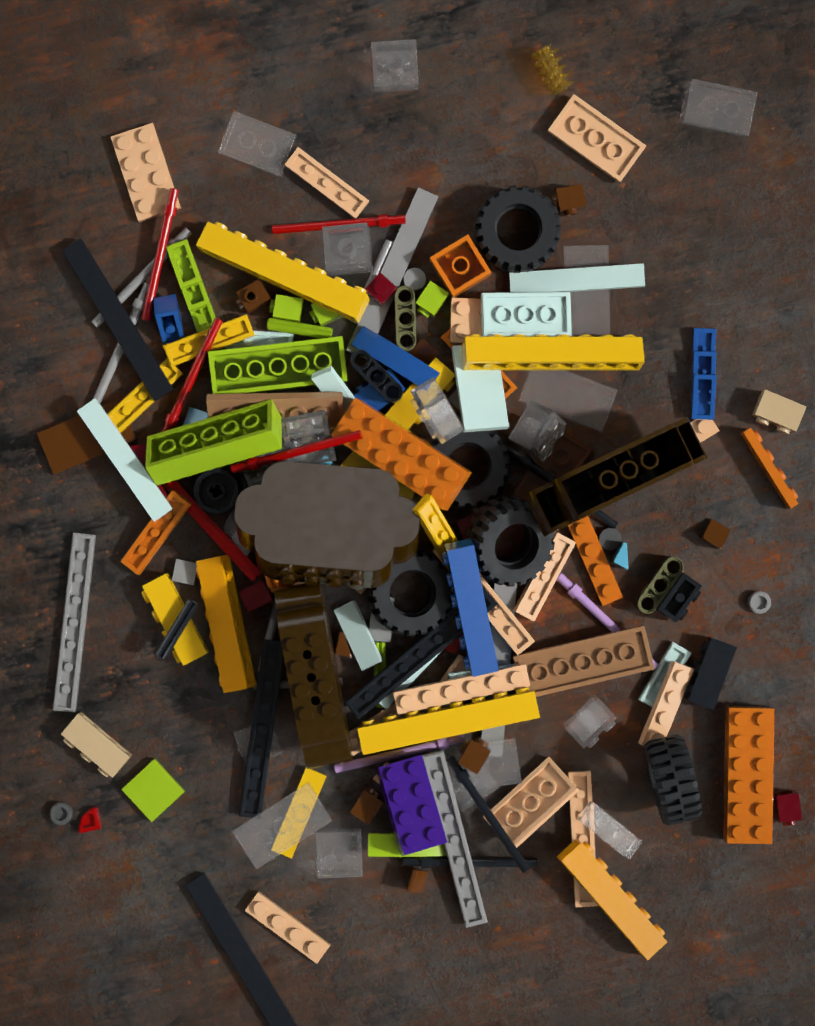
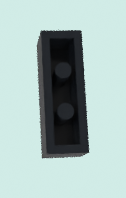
(710, 673)

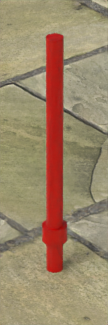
(169, 212)
(382, 221)
(172, 418)
(255, 462)

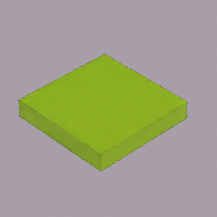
(153, 790)

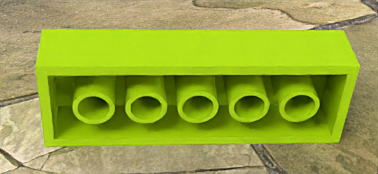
(275, 365)
(214, 442)

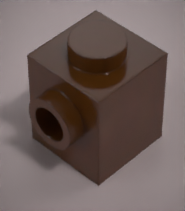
(569, 199)
(252, 297)
(474, 754)

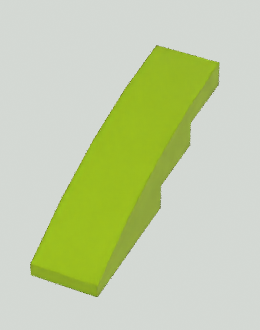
(191, 285)
(386, 846)

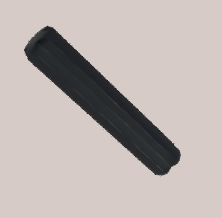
(176, 629)

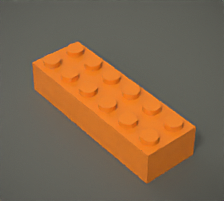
(402, 454)
(748, 775)

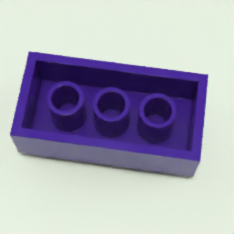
(411, 805)

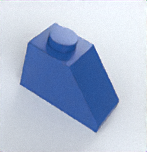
(168, 318)

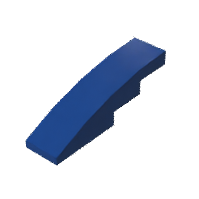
(394, 357)
(703, 373)

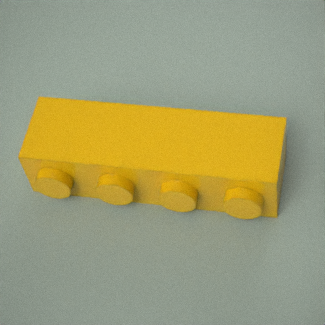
(167, 607)

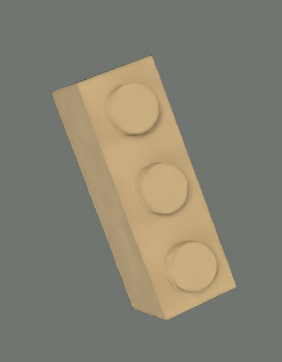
(95, 745)

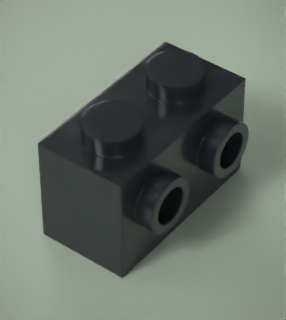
(679, 598)

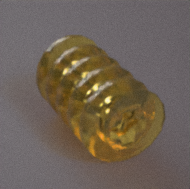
(551, 70)

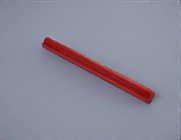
(217, 533)

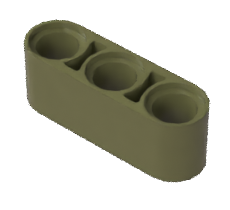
(405, 308)
(669, 579)

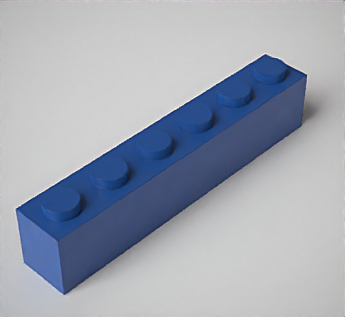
(471, 607)

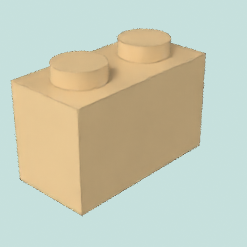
(778, 411)

